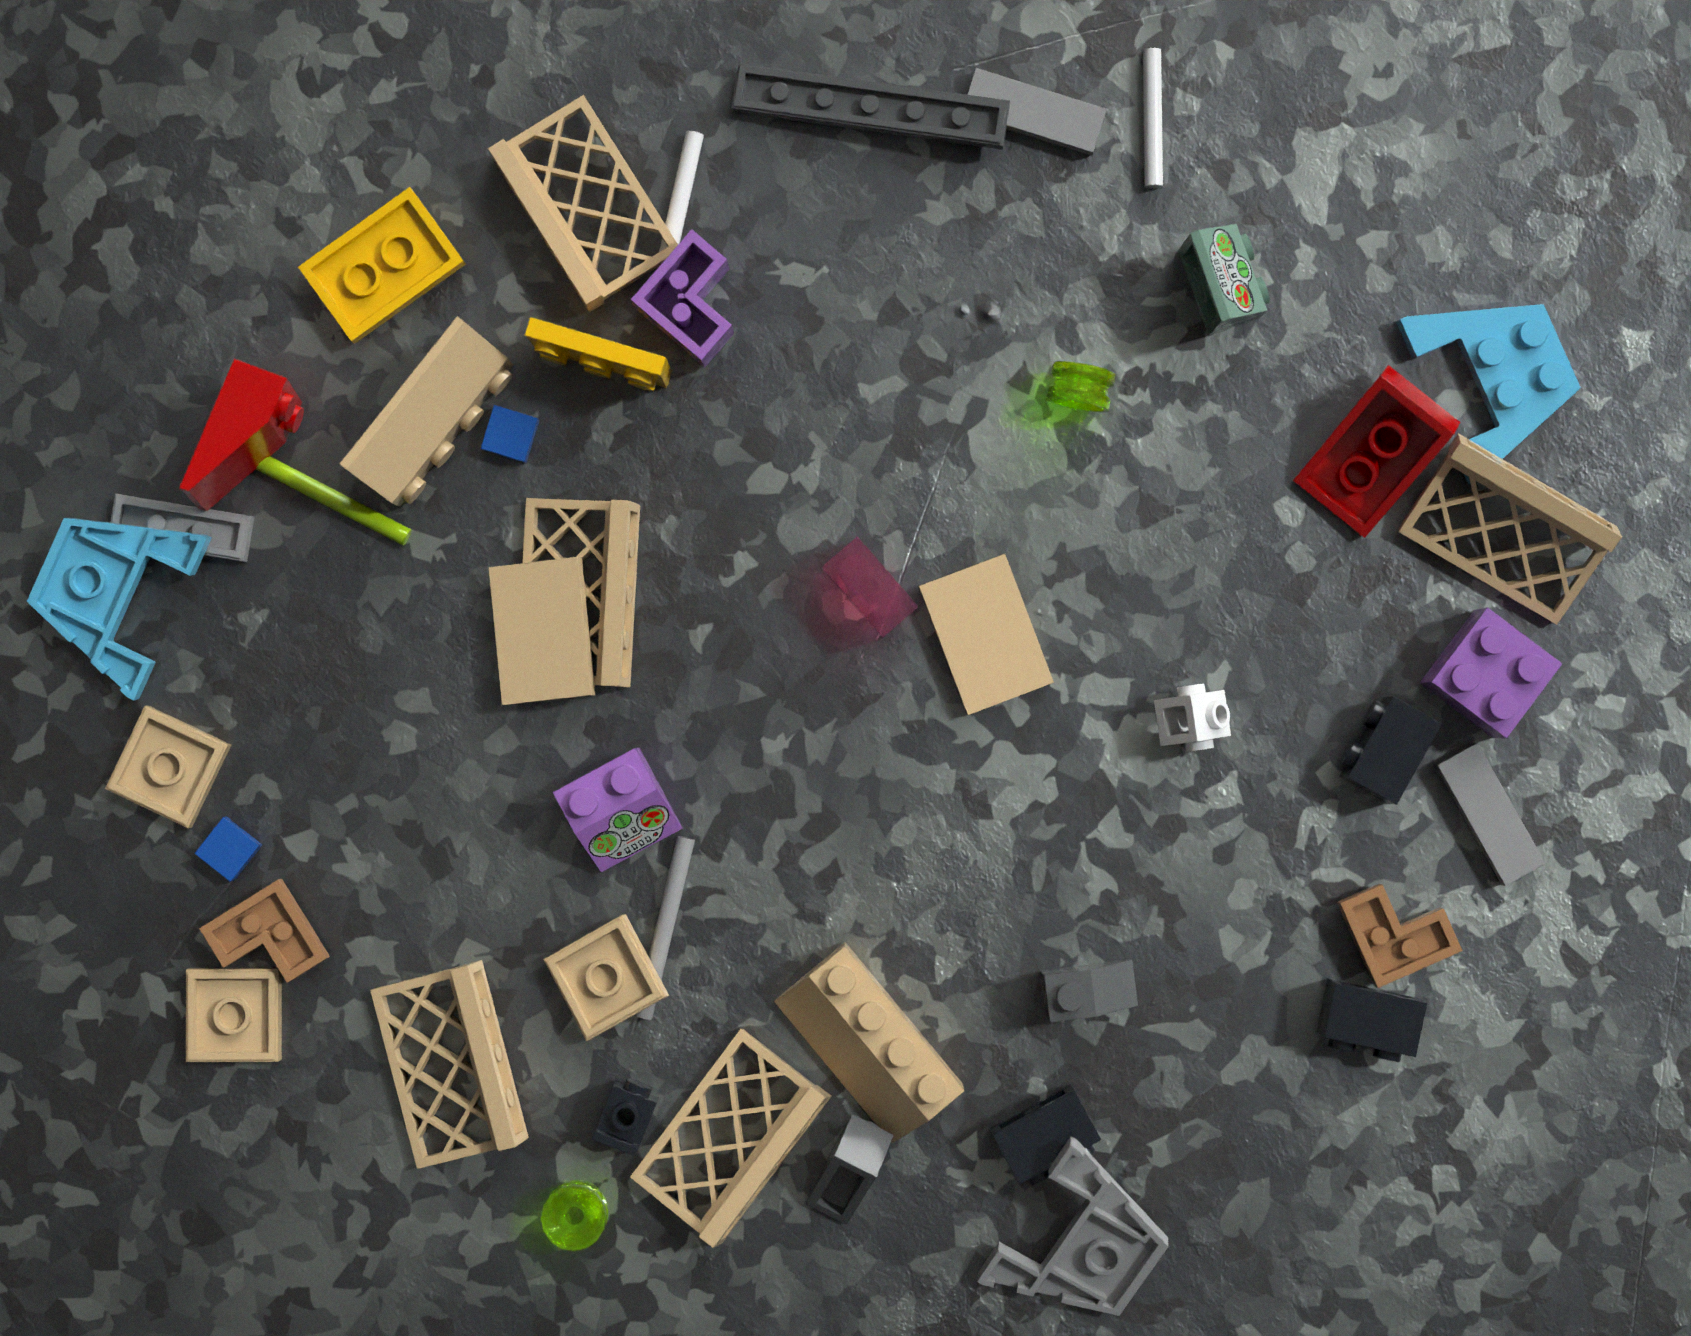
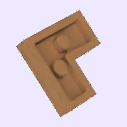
(268, 920)
(1394, 948)

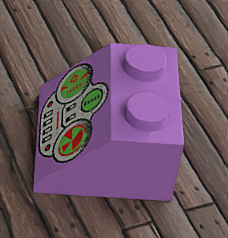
(618, 809)

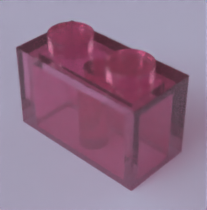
(869, 587)

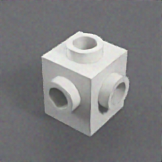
(1193, 717)

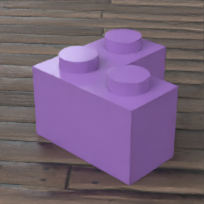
(676, 294)

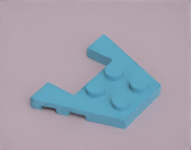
(1512, 361)
(92, 581)

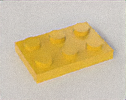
(381, 265)
(598, 355)

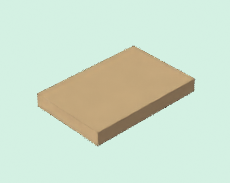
(542, 631)
(986, 634)

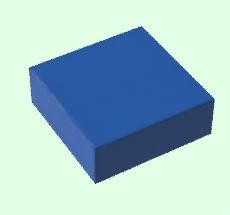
(510, 434)
(228, 849)

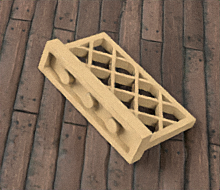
(551, 224)
(1528, 494)
(617, 577)
(487, 1065)
(760, 1164)

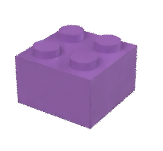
(1490, 673)

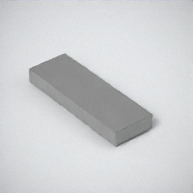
(1043, 112)
(229, 531)
(1489, 814)

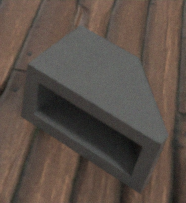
(1088, 990)
(850, 1169)

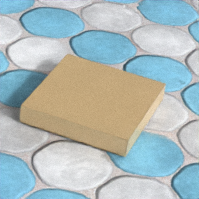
(168, 766)
(606, 977)
(233, 1015)

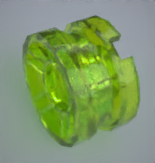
(1081, 386)
(556, 1219)

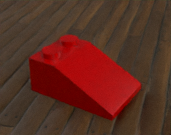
(244, 428)
(1377, 451)

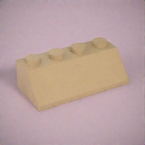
(429, 414)
(870, 1043)

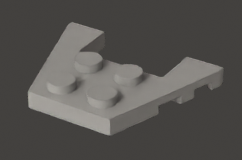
(1100, 1253)

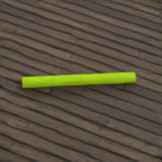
(335, 500)

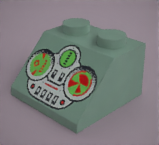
(1223, 277)

